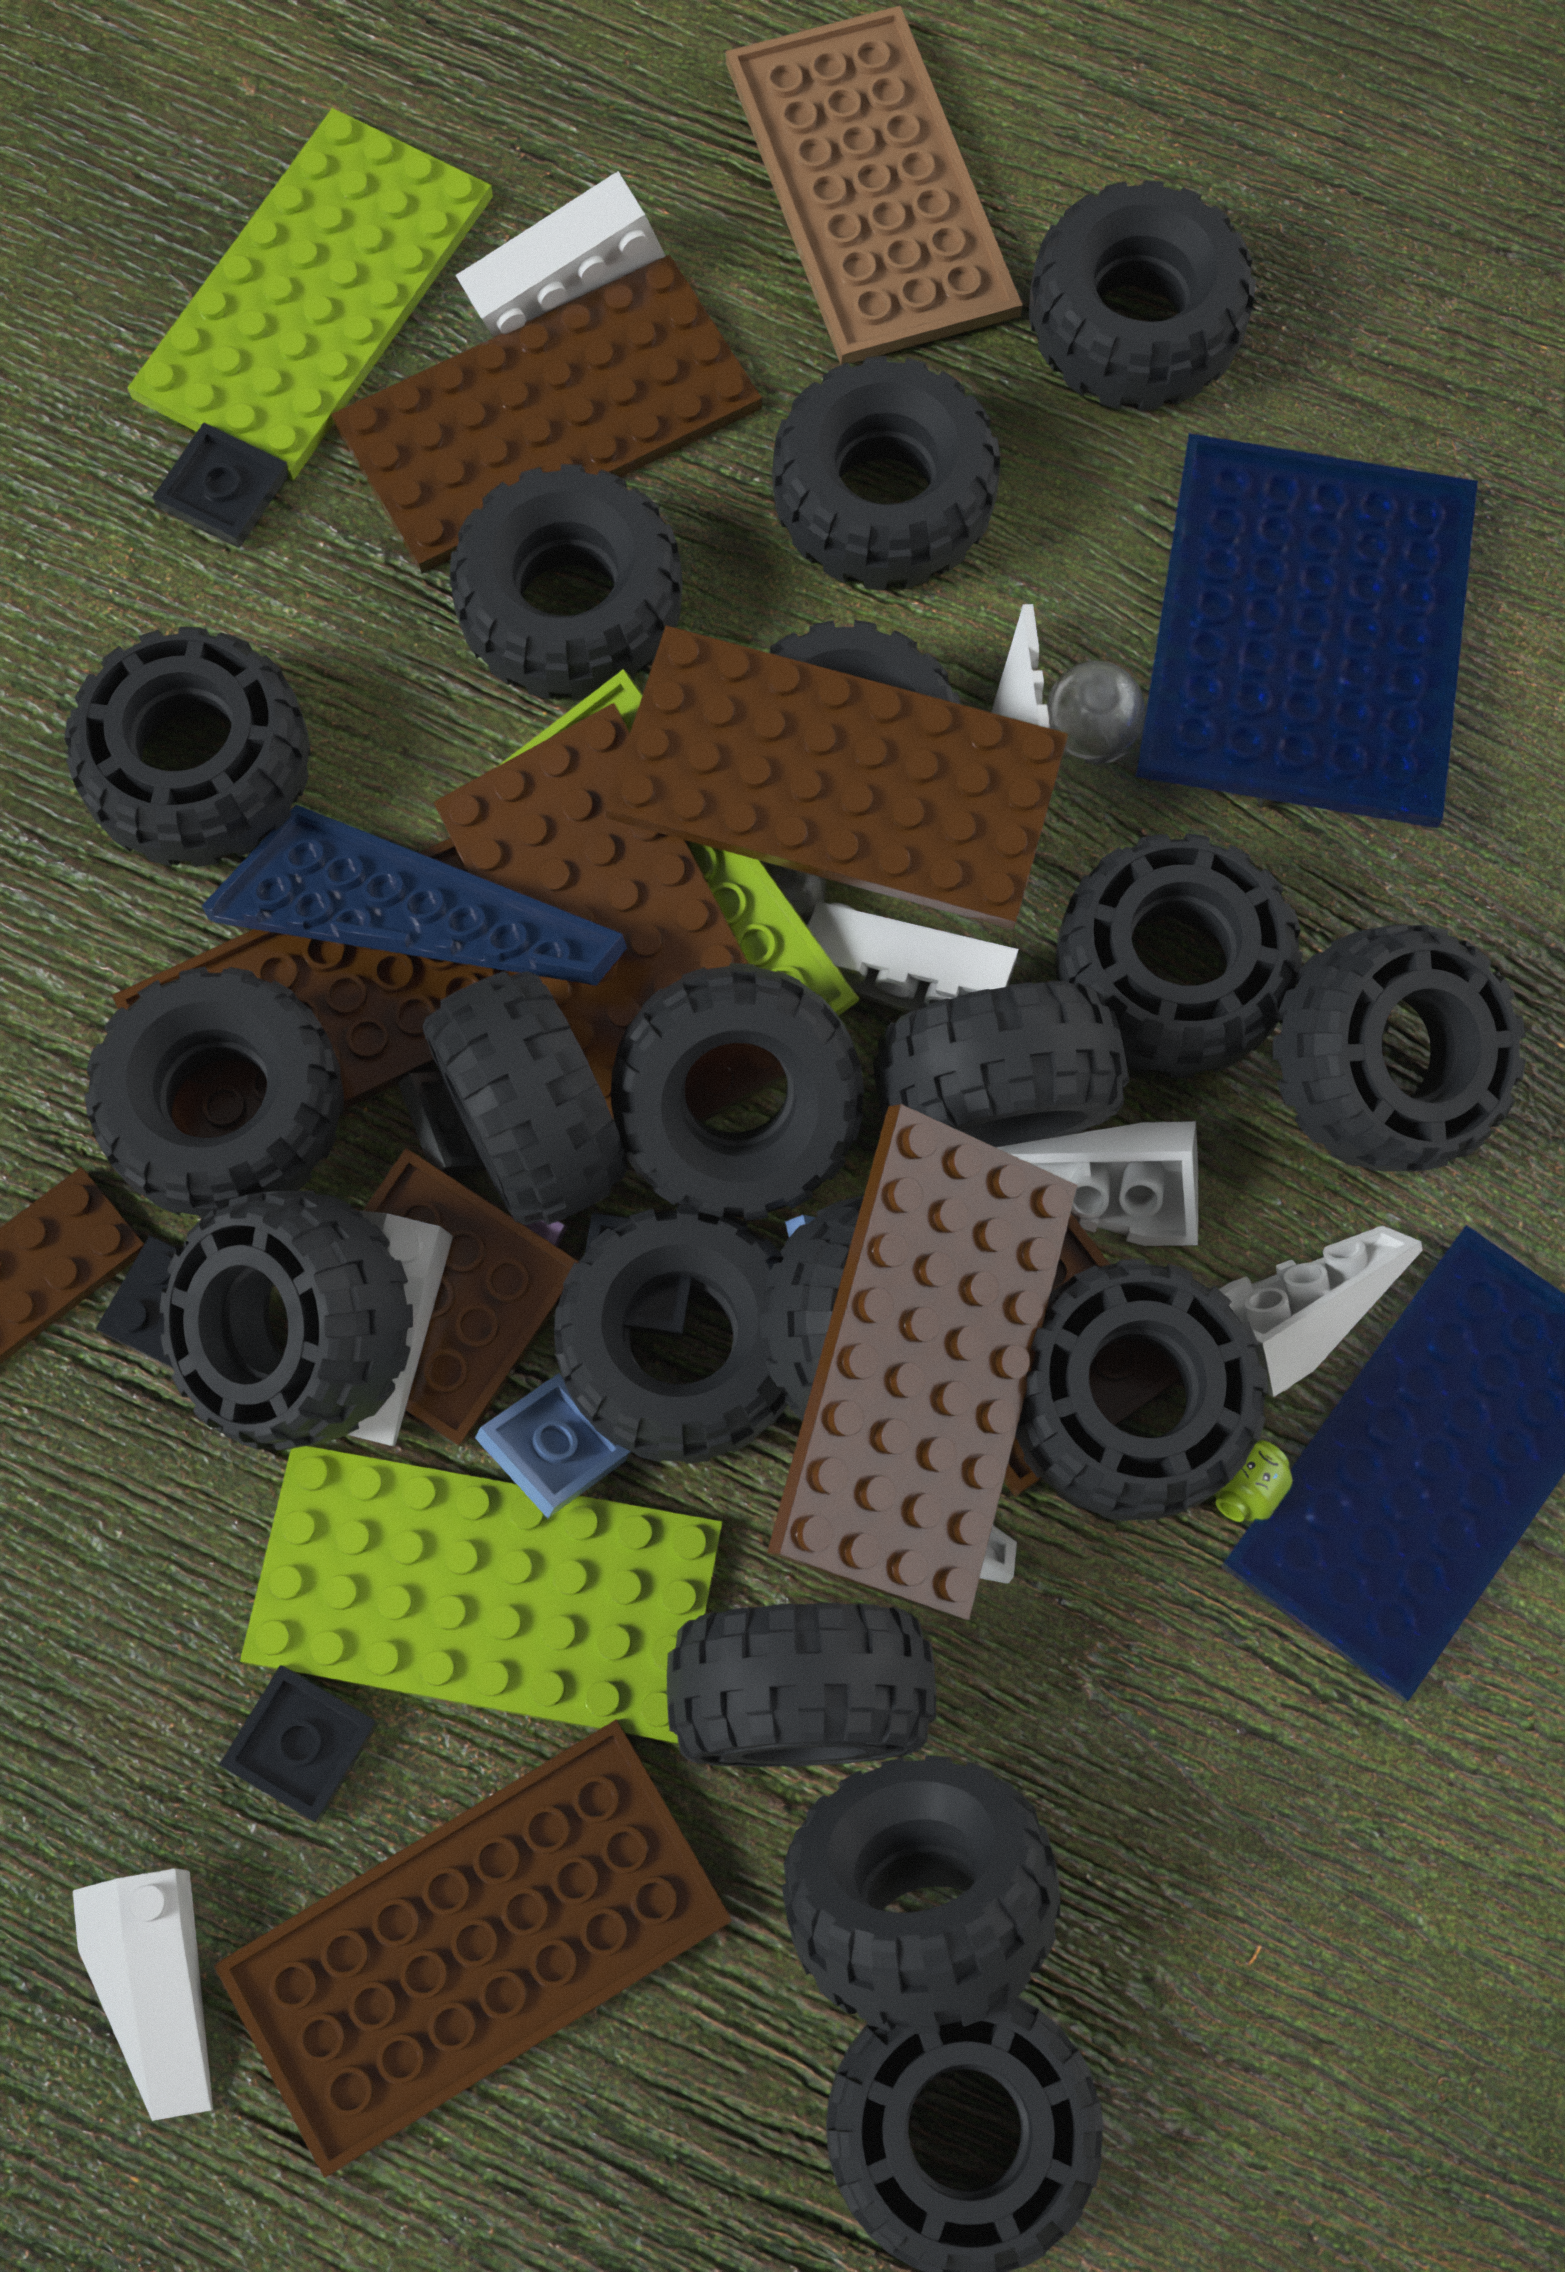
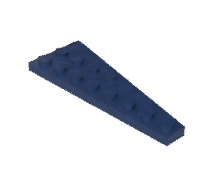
(370, 893)

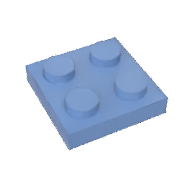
(549, 1447)

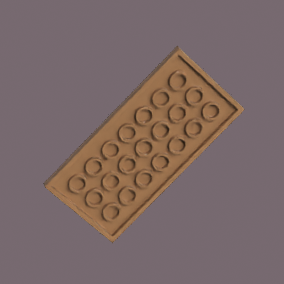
(872, 185)

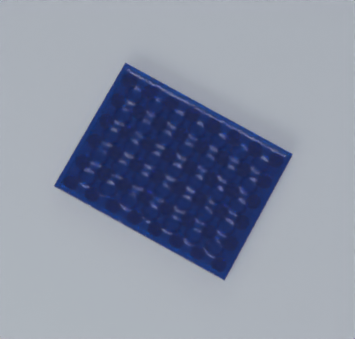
(1310, 631)

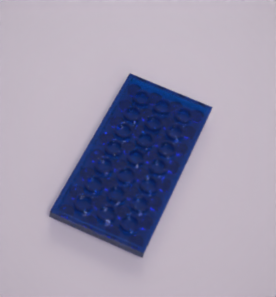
(1422, 1470)

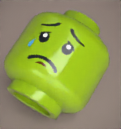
(1257, 1485)

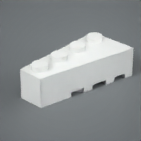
(562, 257)
(906, 962)

